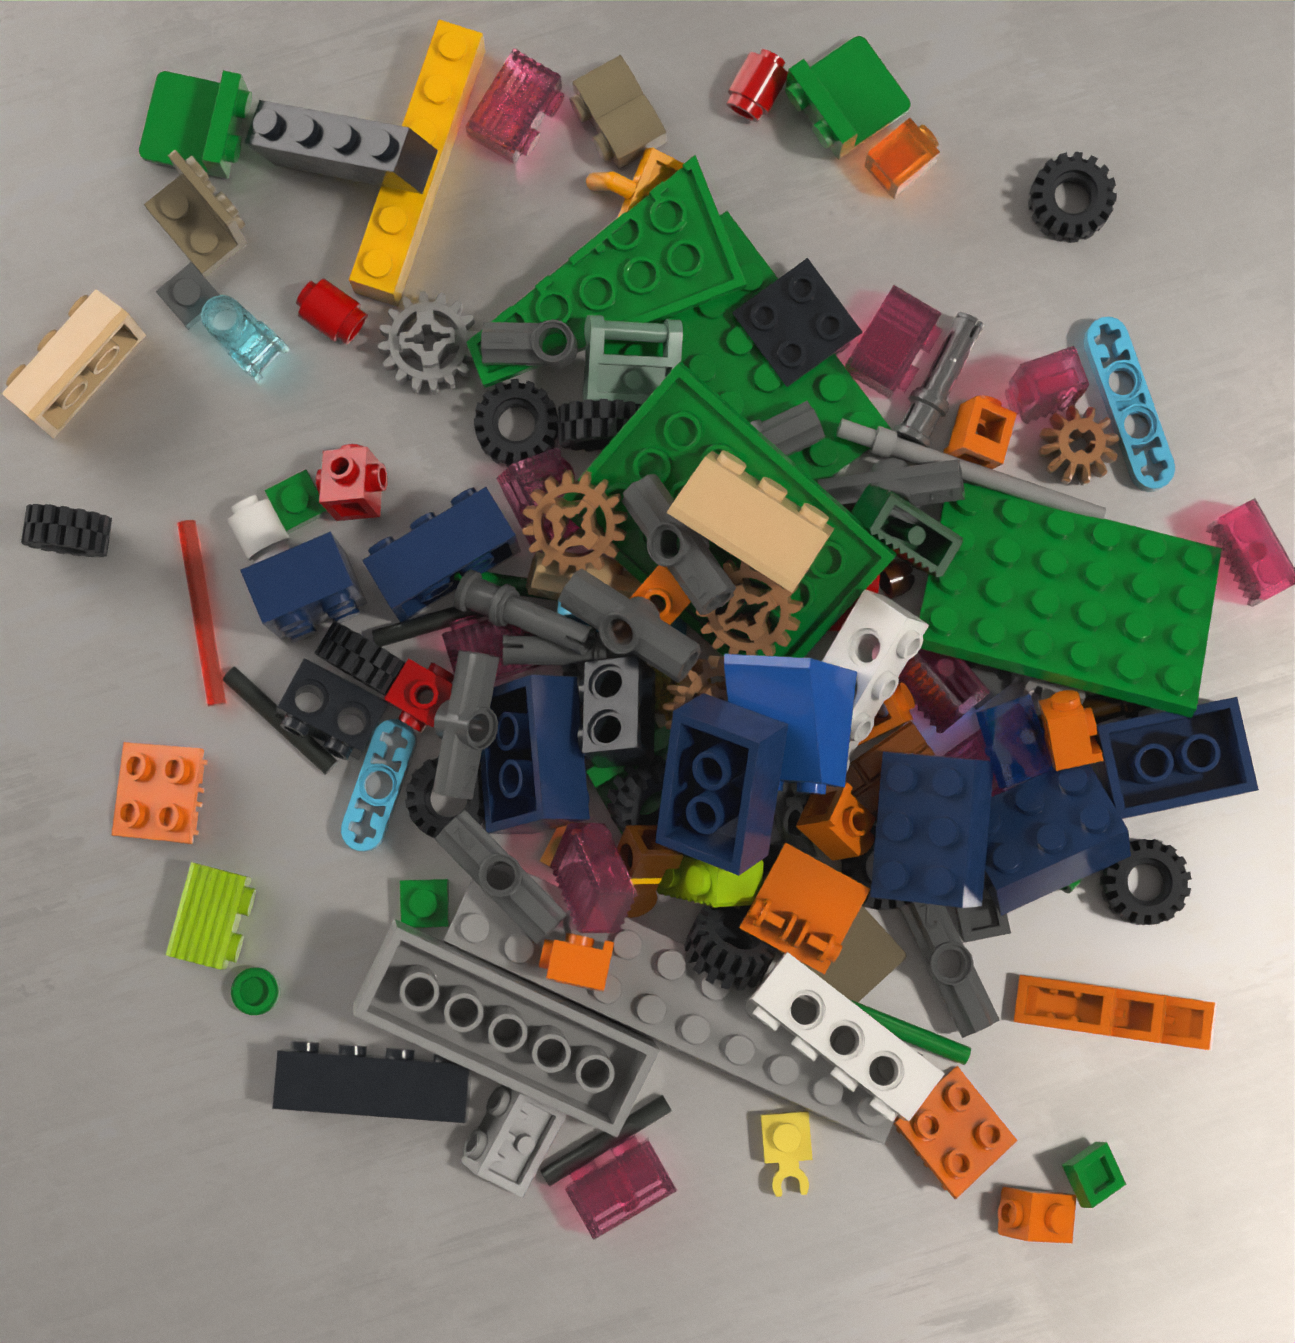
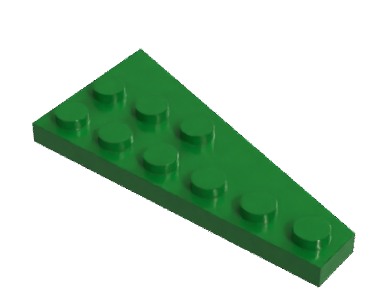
(640, 268)

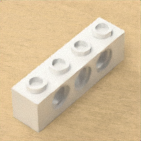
(900, 638)
(913, 1074)

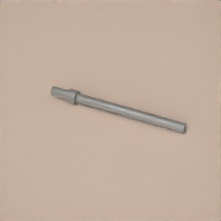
(886, 443)

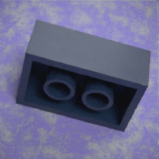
(422, 563)
(304, 588)
(1175, 759)
(534, 765)
(721, 783)
(932, 829)
(1050, 836)

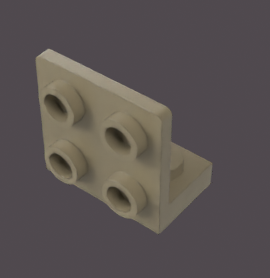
(195, 219)
(864, 960)

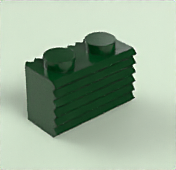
(907, 530)

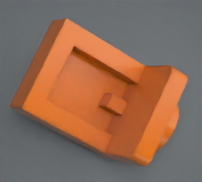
(1036, 1215)

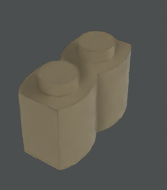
(617, 112)

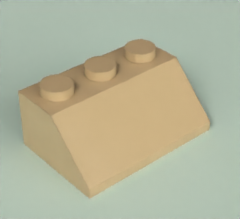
(73, 362)
(752, 519)

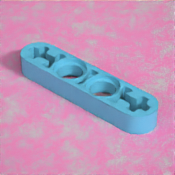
(1136, 402)

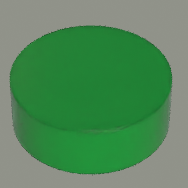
(255, 991)

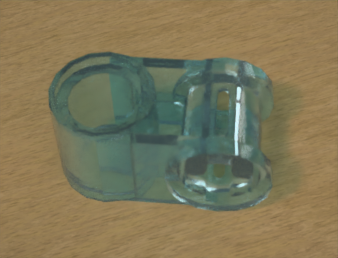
(248, 341)

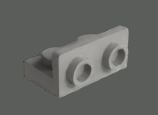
(511, 1139)

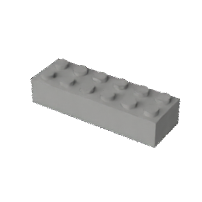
(505, 1028)

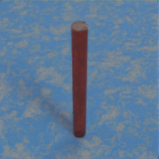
(201, 613)

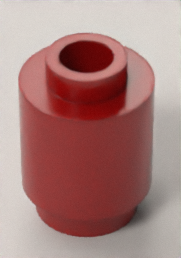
(757, 85)
(331, 311)

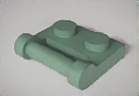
(628, 375)

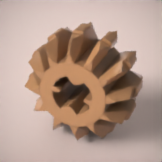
(1077, 428)

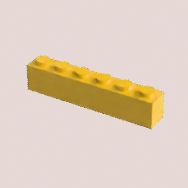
(436, 116)

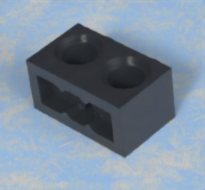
(337, 699)
(628, 709)

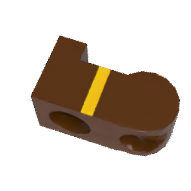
(645, 864)

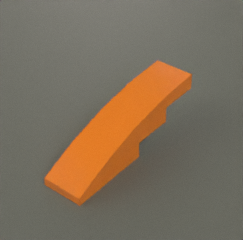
(1115, 1012)

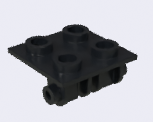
(797, 322)

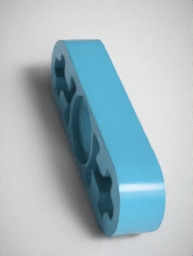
(377, 822)

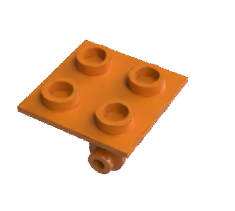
(158, 792)
(805, 908)
(956, 1133)

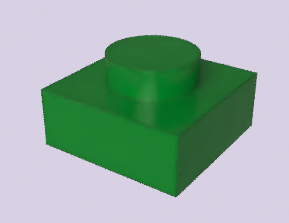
(296, 501)
(425, 903)
(1094, 1174)

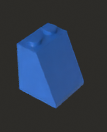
(811, 699)

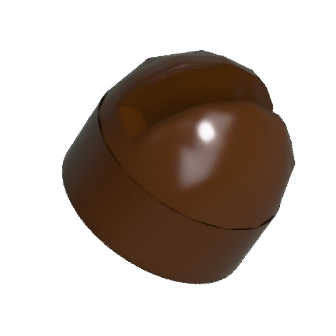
(896, 578)

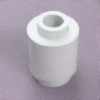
(258, 529)

